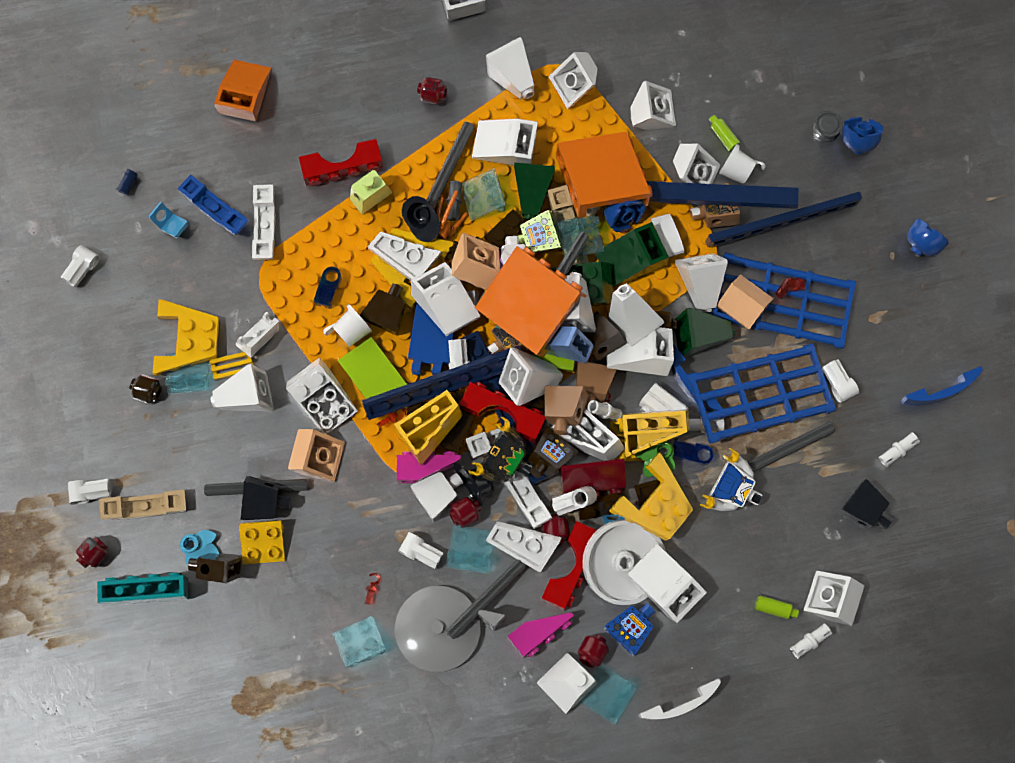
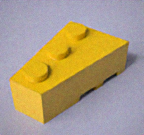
(429, 425)
(651, 428)

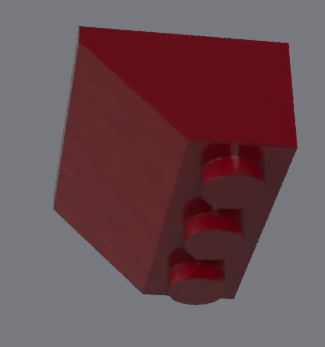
(602, 476)

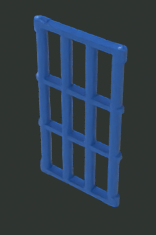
(804, 295)
(746, 407)

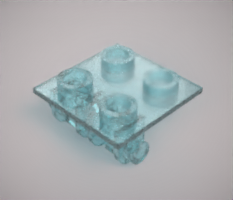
(483, 194)
(570, 229)
(188, 378)
(469, 549)
(359, 642)
(609, 694)

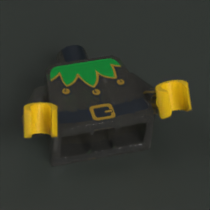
(505, 456)

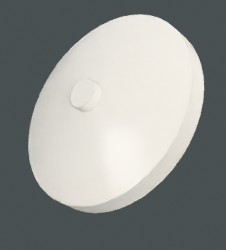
(611, 555)

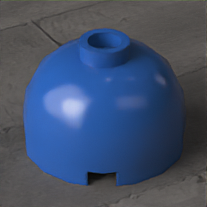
(861, 135)
(621, 215)
(925, 239)

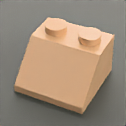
(475, 261)
(316, 454)

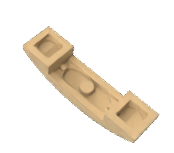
(562, 210)
(142, 506)

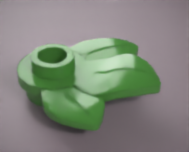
(648, 454)

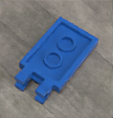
(427, 343)

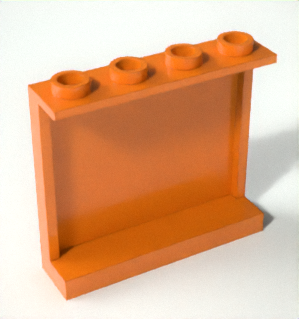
(602, 171)
(529, 299)

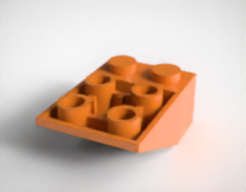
(242, 90)

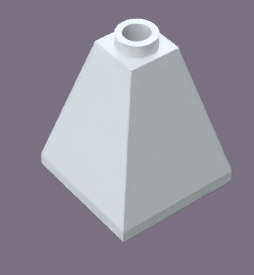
(511, 69)
(703, 279)
(581, 314)
(632, 315)
(526, 376)
(244, 391)

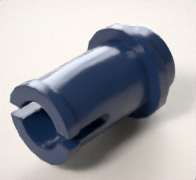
(127, 182)

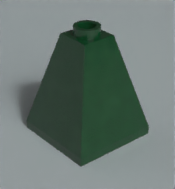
(532, 187)
(701, 331)

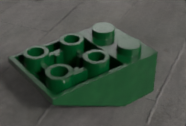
(634, 254)
(598, 281)

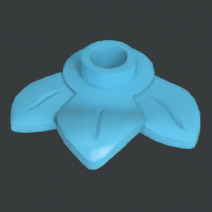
(203, 544)

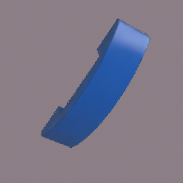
(212, 206)
(681, 377)
(922, 398)

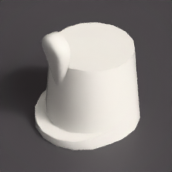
(739, 166)
(349, 327)

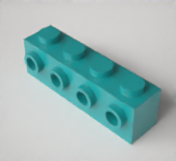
(143, 590)

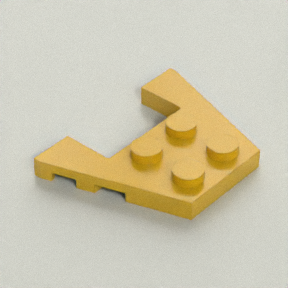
(393, 276)
(195, 337)
(664, 508)

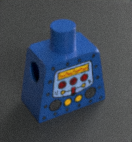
(631, 627)

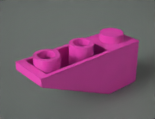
(411, 472)
(533, 633)

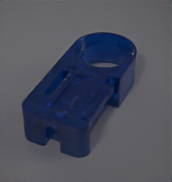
(326, 289)
(689, 452)

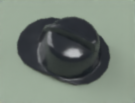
(421, 218)
(477, 486)

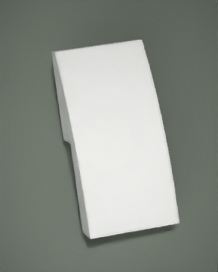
(668, 234)

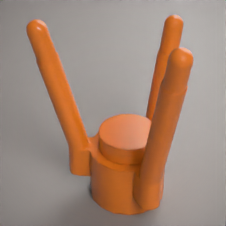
(445, 229)

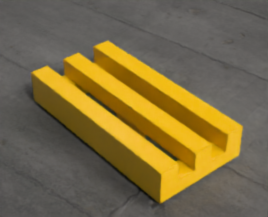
(214, 362)

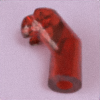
(789, 284)

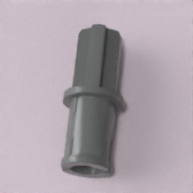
(454, 213)

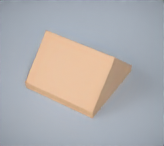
(744, 302)

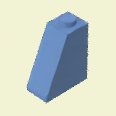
(570, 344)

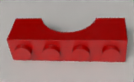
(364, 159)
(480, 400)
(559, 591)

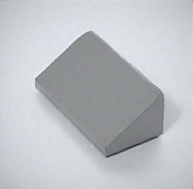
(491, 619)

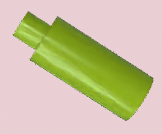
(724, 133)
(775, 607)

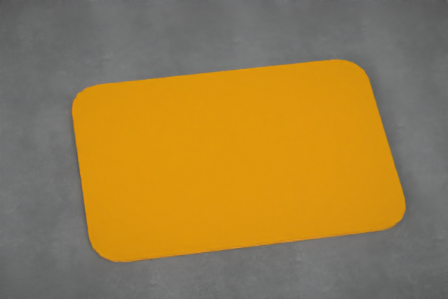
(343, 237)

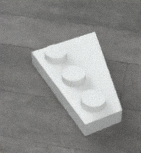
(403, 256)
(524, 544)

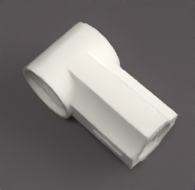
(82, 261)
(457, 353)
(842, 386)
(82, 491)
(573, 500)
(415, 548)

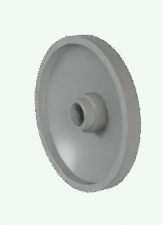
(423, 627)

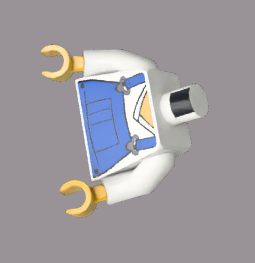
(733, 486)

